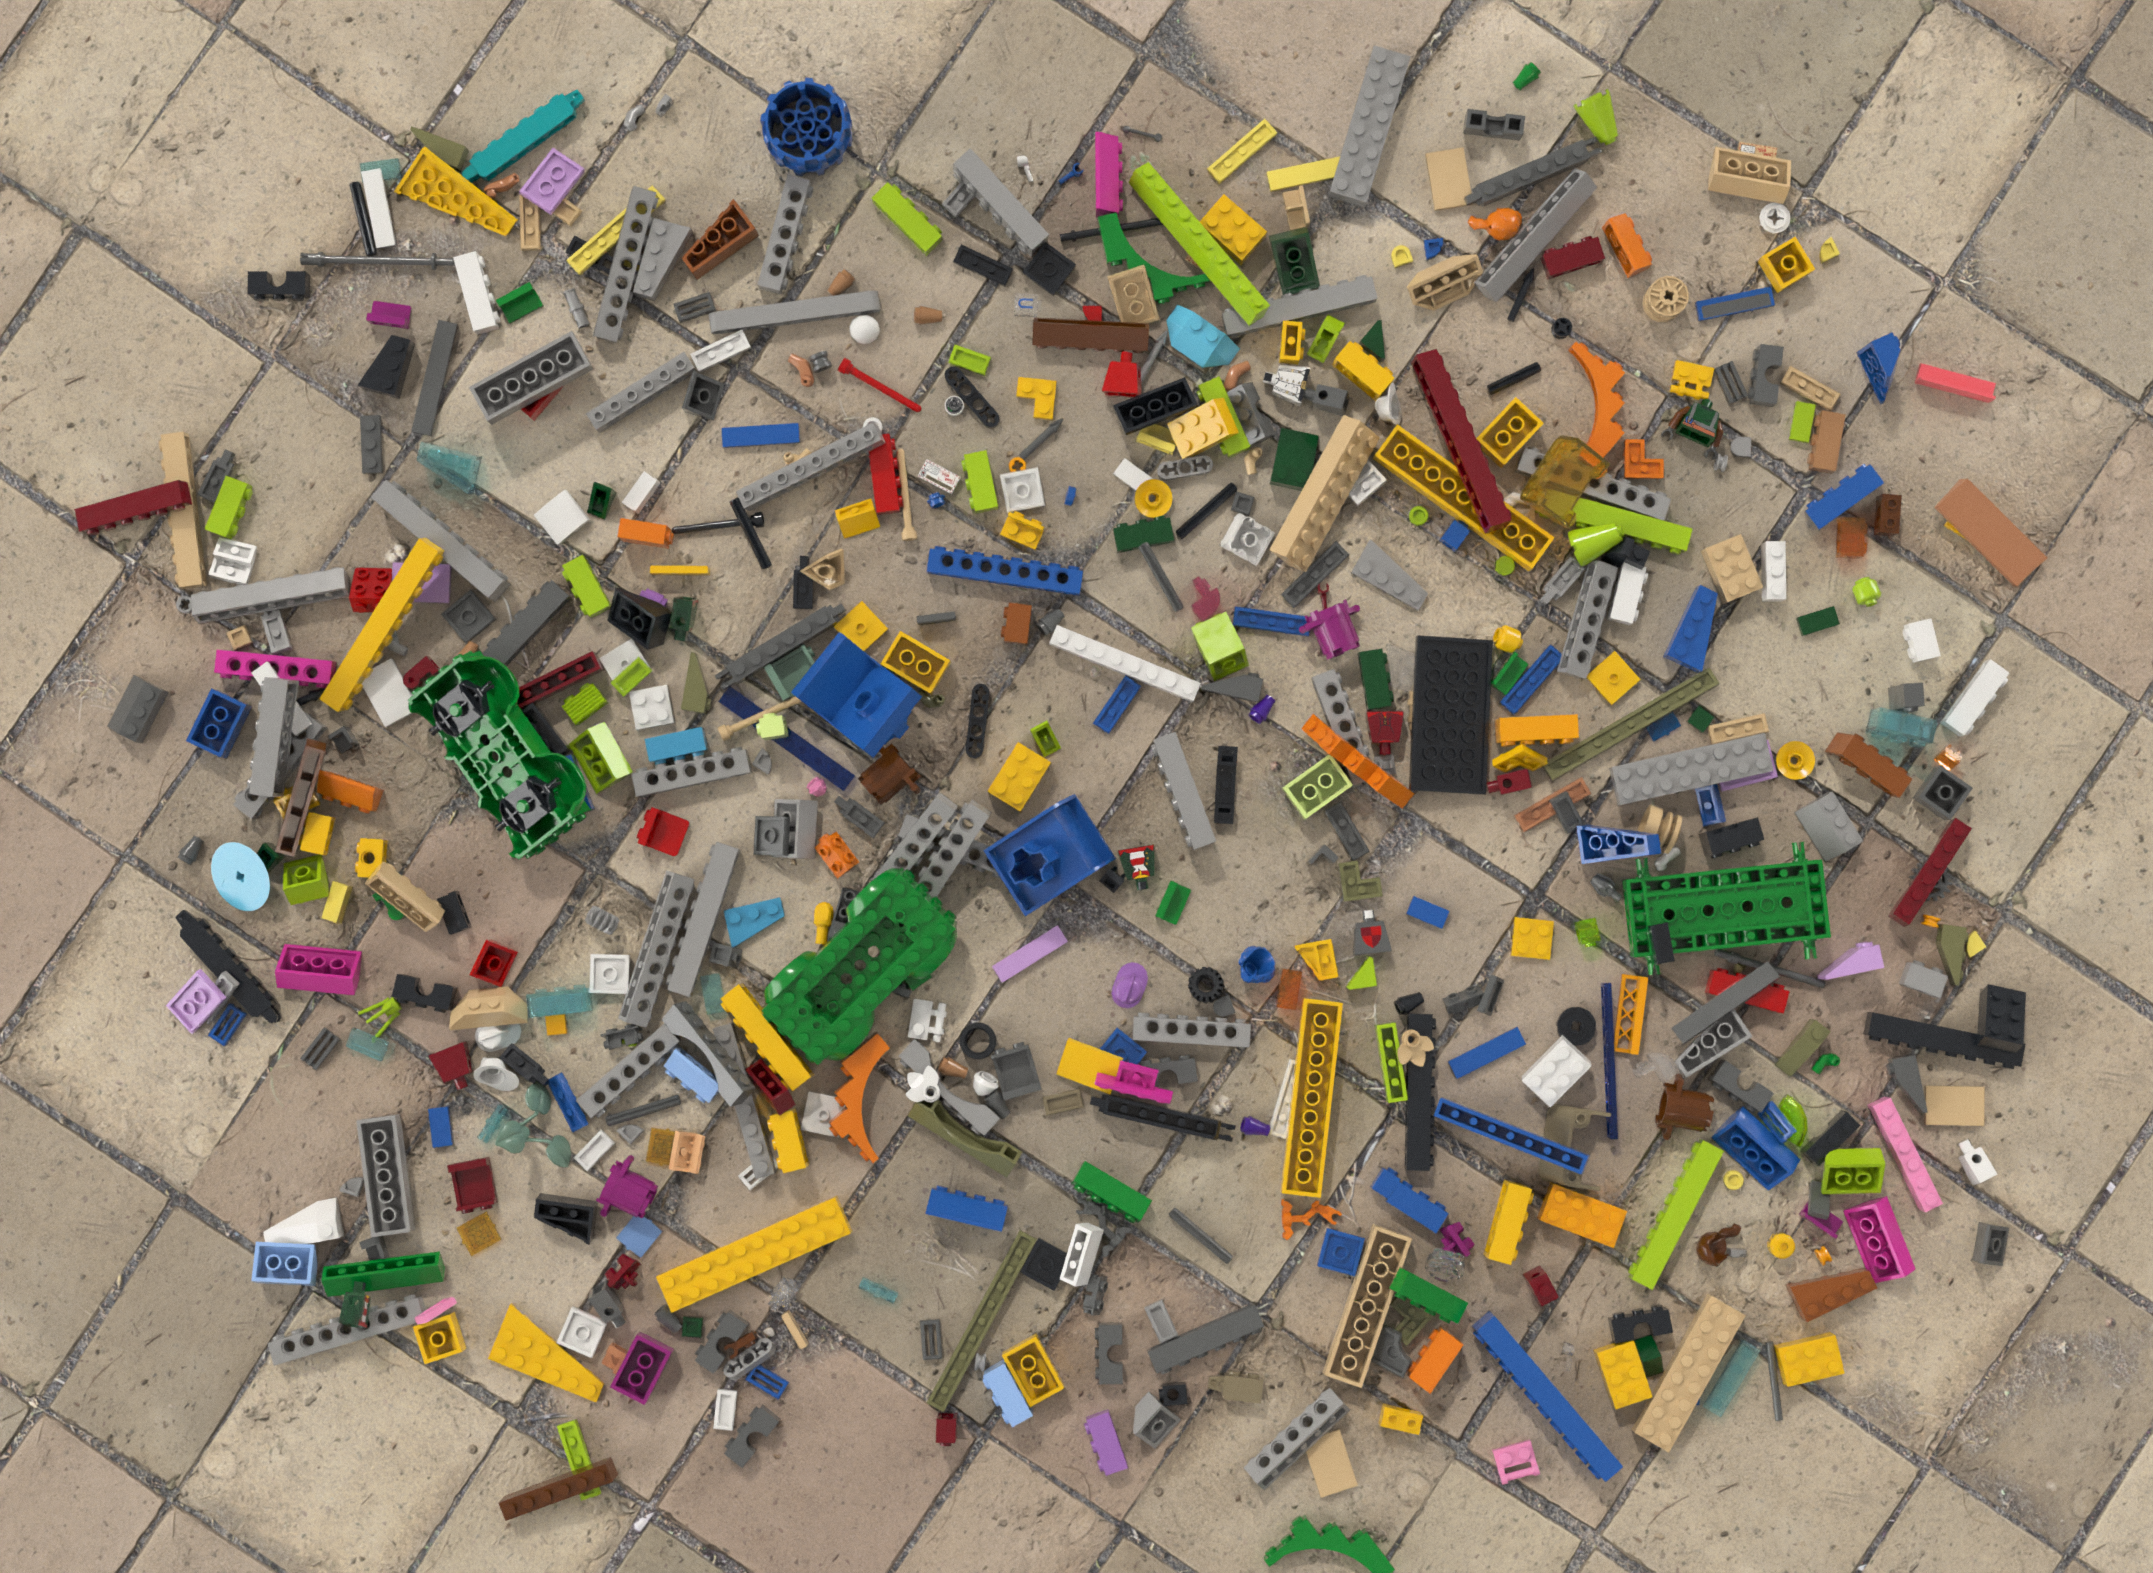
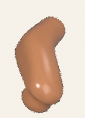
(501, 185)
(804, 368)
(1234, 374)

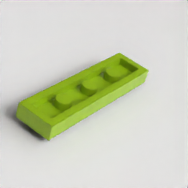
(576, 1451)

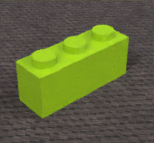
(979, 482)
(229, 507)
(586, 586)

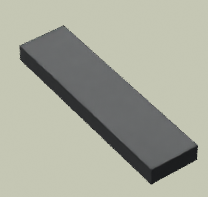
(1315, 574)

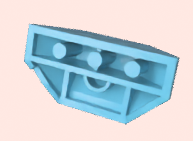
(1199, 339)

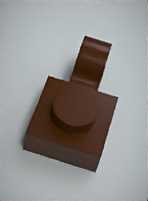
(746, 1341)

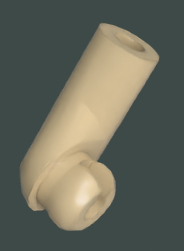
(790, 458)
(1251, 458)

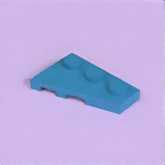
(752, 918)

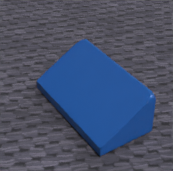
(1710, 805)

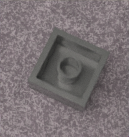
(1942, 793)

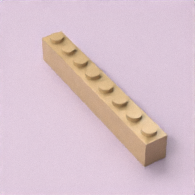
(185, 524)

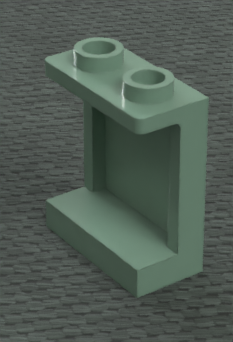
(790, 670)

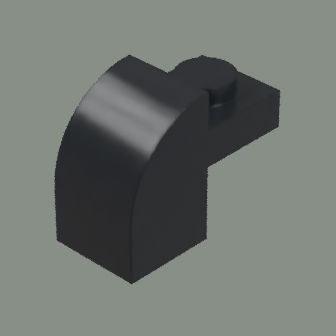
(1626, 552)

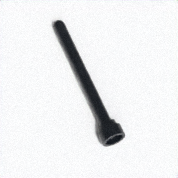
(756, 520)

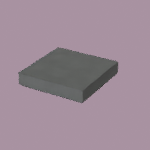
(468, 616)
(771, 835)

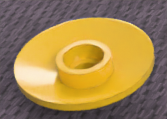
(1162, 500)
(1804, 756)

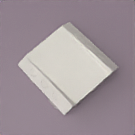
(1247, 538)

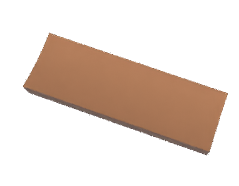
(1990, 531)

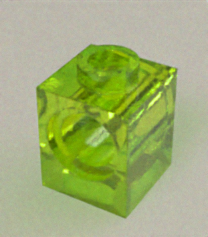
(1587, 932)

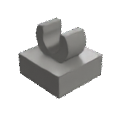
(1386, 763)

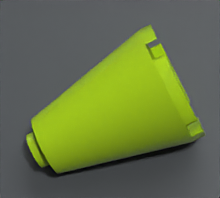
(1599, 116)
(1594, 541)

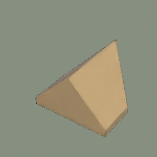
(827, 570)

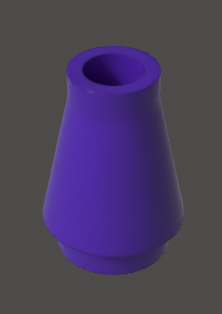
(1261, 710)
(1252, 1126)

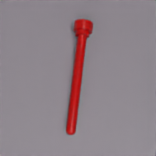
(847, 367)

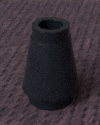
(1407, 1003)

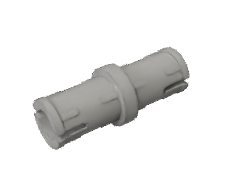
(576, 308)

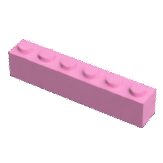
(1905, 1154)

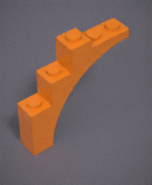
(1607, 403)
(1357, 762)
(850, 1094)

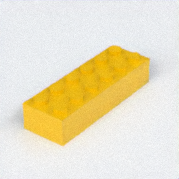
(765, 1035)

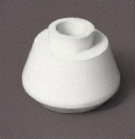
(984, 1083)

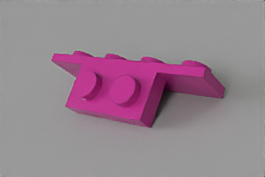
(1136, 1081)

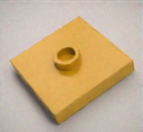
(861, 626)
(1612, 678)

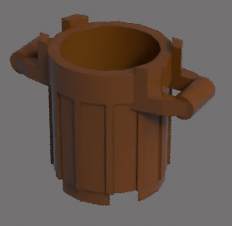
(888, 775)
(1683, 1109)

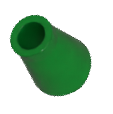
(1526, 76)

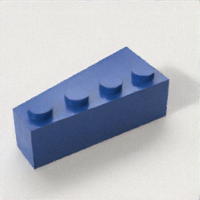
(1844, 496)
(1692, 634)
(1609, 844)

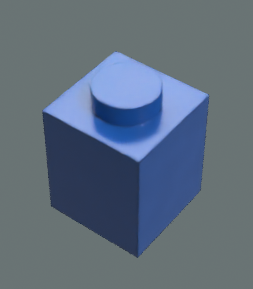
(1455, 535)
(1385, 1182)

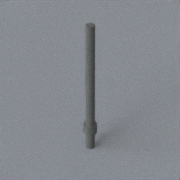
(1734, 957)

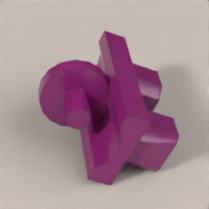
(1453, 1242)

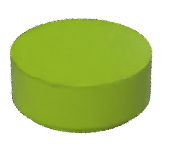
(1418, 515)
(1504, 565)

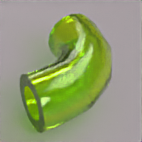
(1796, 1116)

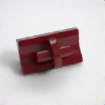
(626, 1275)

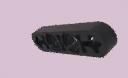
(974, 395)
(980, 721)

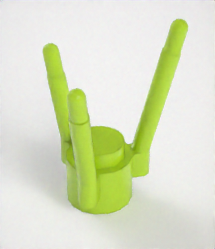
(390, 1007)

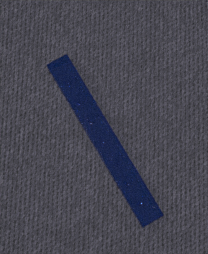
(794, 743)
(1609, 1060)

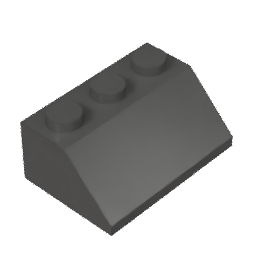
(137, 709)

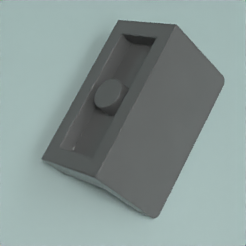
(1324, 851)

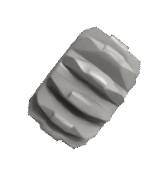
(602, 920)

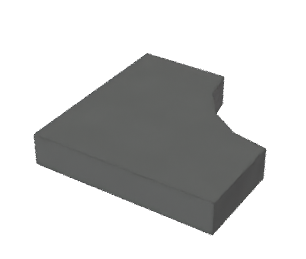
(1390, 1353)

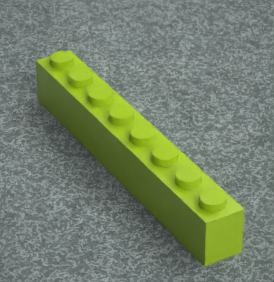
(1635, 526)
(1675, 1214)

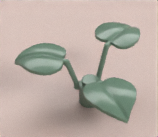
(515, 1134)

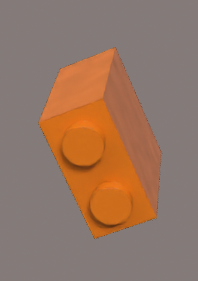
(645, 533)

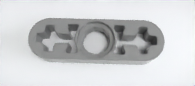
(1200, 471)
(764, 1355)

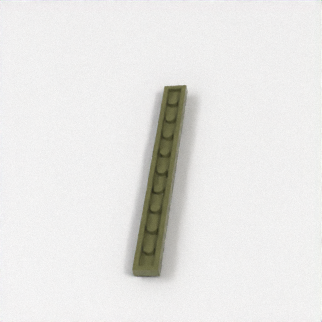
(1631, 724)
(981, 1320)

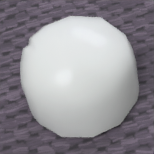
(864, 329)

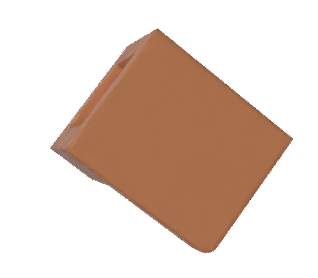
(614, 1357)

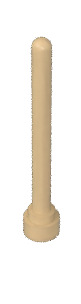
(909, 532)
(727, 731)

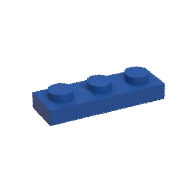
(567, 1102)

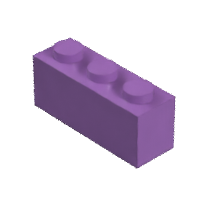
(1106, 1442)

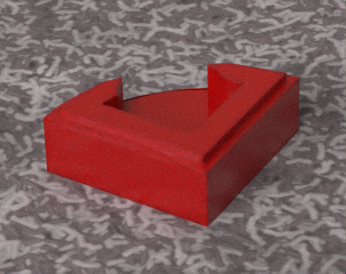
(1093, 312)

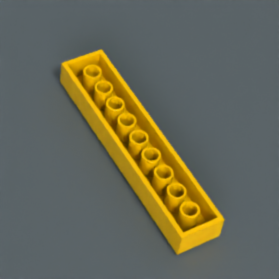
(1442, 485)
(1311, 1097)
(754, 1254)

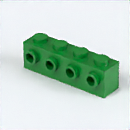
(1111, 1192)
(1428, 1295)

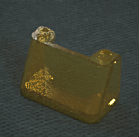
(1563, 478)

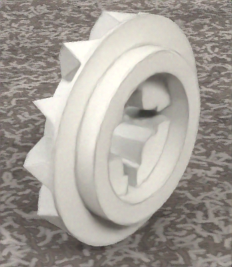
(1781, 213)

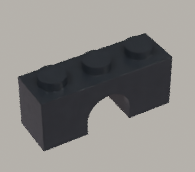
(295, 286)
(407, 990)
(1838, 1131)
(1623, 1325)

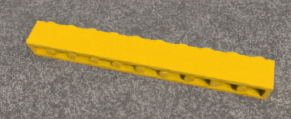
(382, 624)

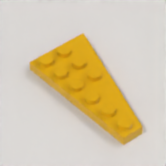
(445, 189)
(535, 1353)

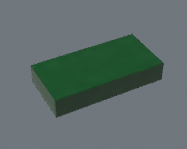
(1817, 621)

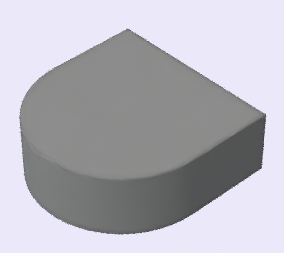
(1741, 446)

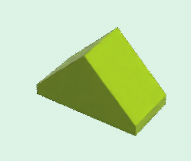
(1045, 738)
(1364, 976)

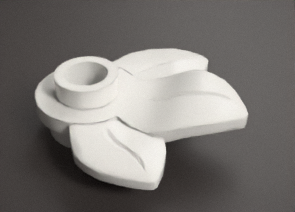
(921, 1083)

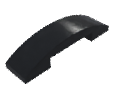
(1225, 784)

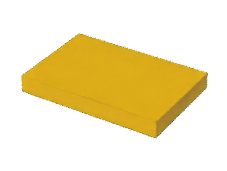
(1082, 1062)

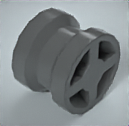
(820, 361)

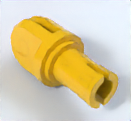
(823, 919)

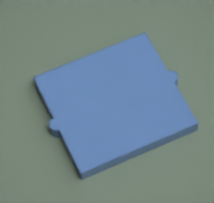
(639, 1235)

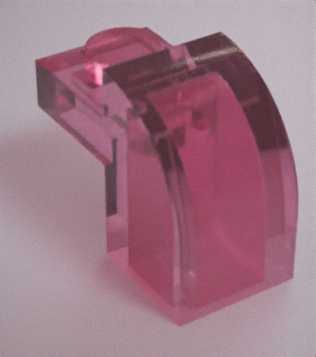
(1208, 603)

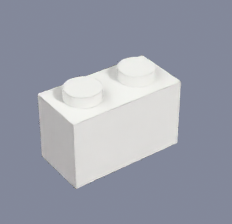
(1921, 640)

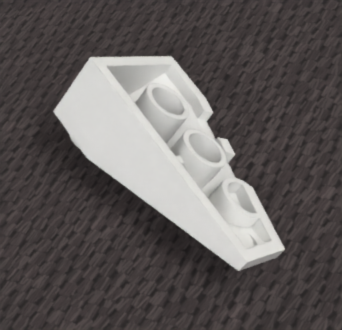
(311, 1225)

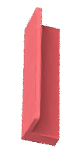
(1955, 383)

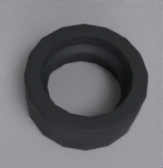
(992, 1040)

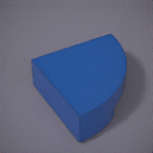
(1432, 247)

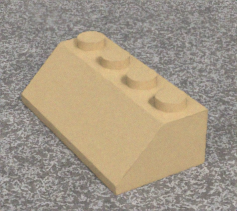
(1749, 175)
(405, 896)

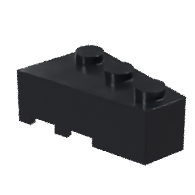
(568, 1214)

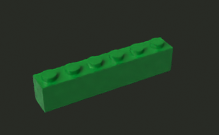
(384, 1273)

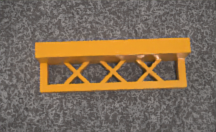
(1637, 1014)

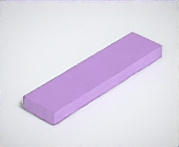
(1029, 953)

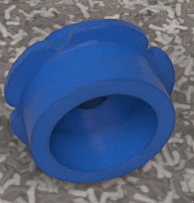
(936, 500)

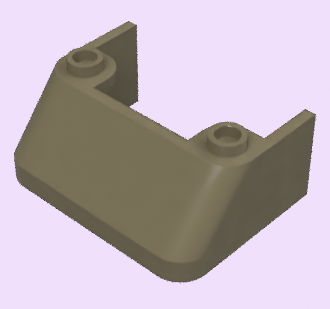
(1559, 1128)

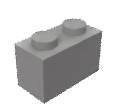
(1923, 979)

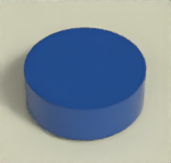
(1070, 495)

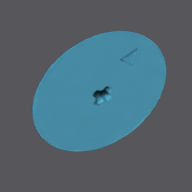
(246, 888)

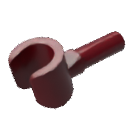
(1323, 595)

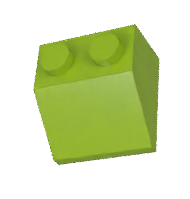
(305, 880)

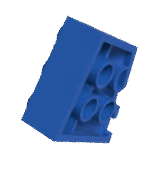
(1880, 362)

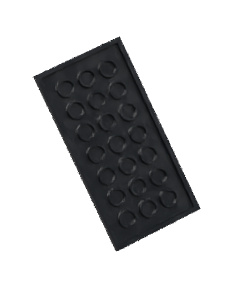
(1450, 715)

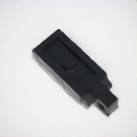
(802, 586)
(524, 1065)

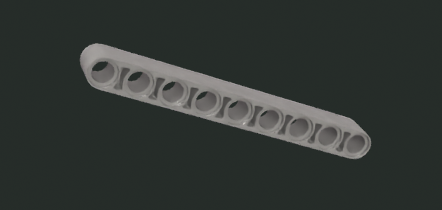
(794, 312)

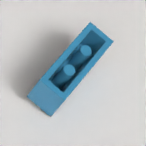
(676, 745)

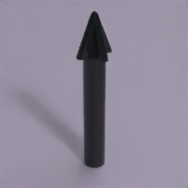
(1528, 280)
(313, 695)

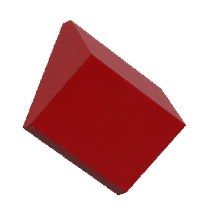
(493, 962)

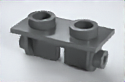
(1455, 1001)
(615, 1036)
(1094, 1304)

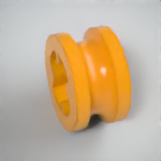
(1017, 459)
(1930, 921)
(1823, 1255)

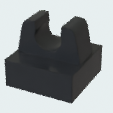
(1112, 880)

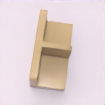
(1296, 209)

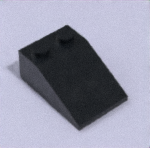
(639, 618)

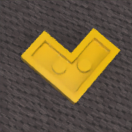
(1042, 391)
(1518, 756)

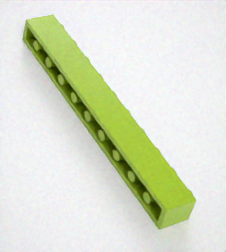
(1199, 243)

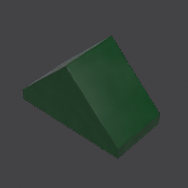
(1373, 341)
(600, 500)
(269, 856)
(1649, 1355)

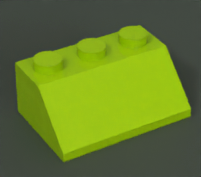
(600, 757)

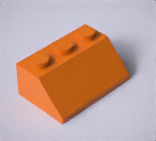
(1627, 245)
(348, 791)
(1434, 1359)

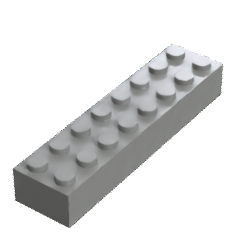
(1369, 126)
(423, 525)
(1691, 769)

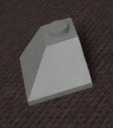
(1153, 1420)

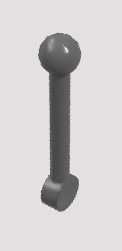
(1126, 129)

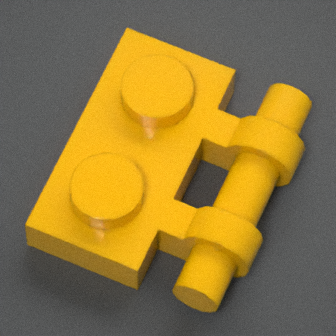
(1692, 374)

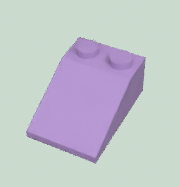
(1855, 960)

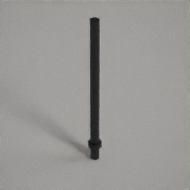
(1095, 232)

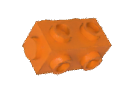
(836, 854)

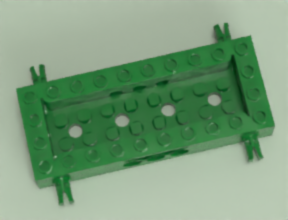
(1726, 892)

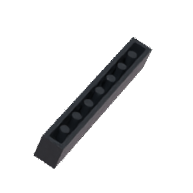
(1935, 1039)
(1419, 1103)

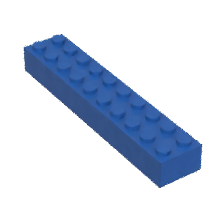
(1550, 1400)

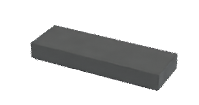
(1346, 831)

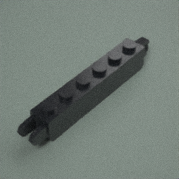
(219, 958)
(1162, 1117)

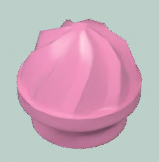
(817, 787)

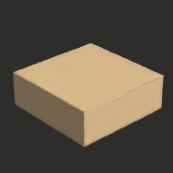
(239, 637)

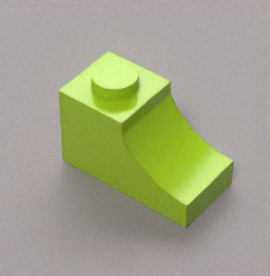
(1325, 338)

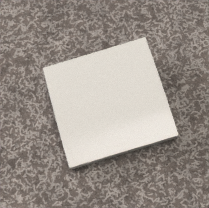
(561, 517)
(233, 561)

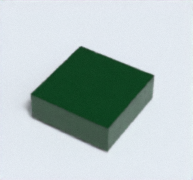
(1700, 719)
(692, 1326)

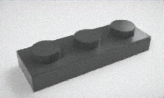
(371, 444)

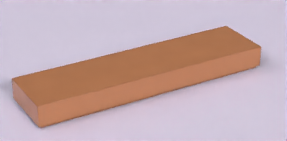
(1543, 809)

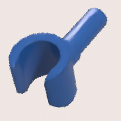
(1071, 174)

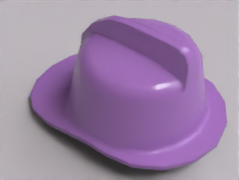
(1129, 985)

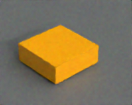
(556, 1024)

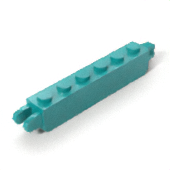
(524, 137)

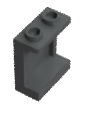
(1016, 1071)

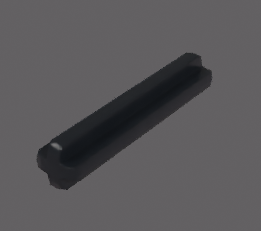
(1513, 378)

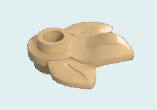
(1414, 1051)

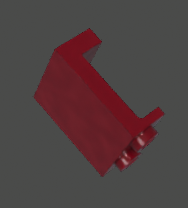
(473, 1184)

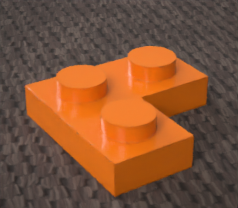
(1635, 463)

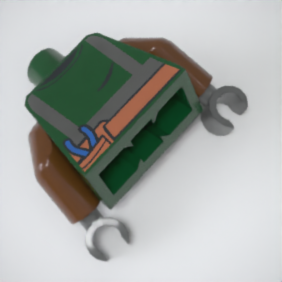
(1699, 425)

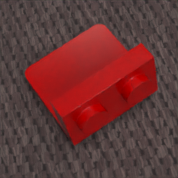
(369, 588)
(663, 831)

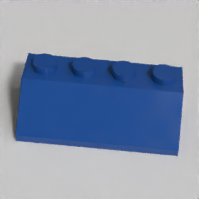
(1756, 1148)
(967, 1209)

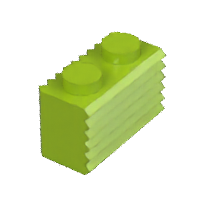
(584, 703)

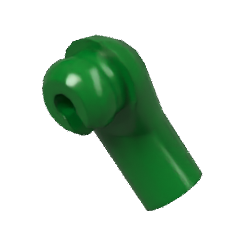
(1825, 1060)

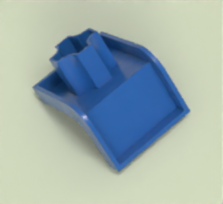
(857, 695)
(1049, 854)

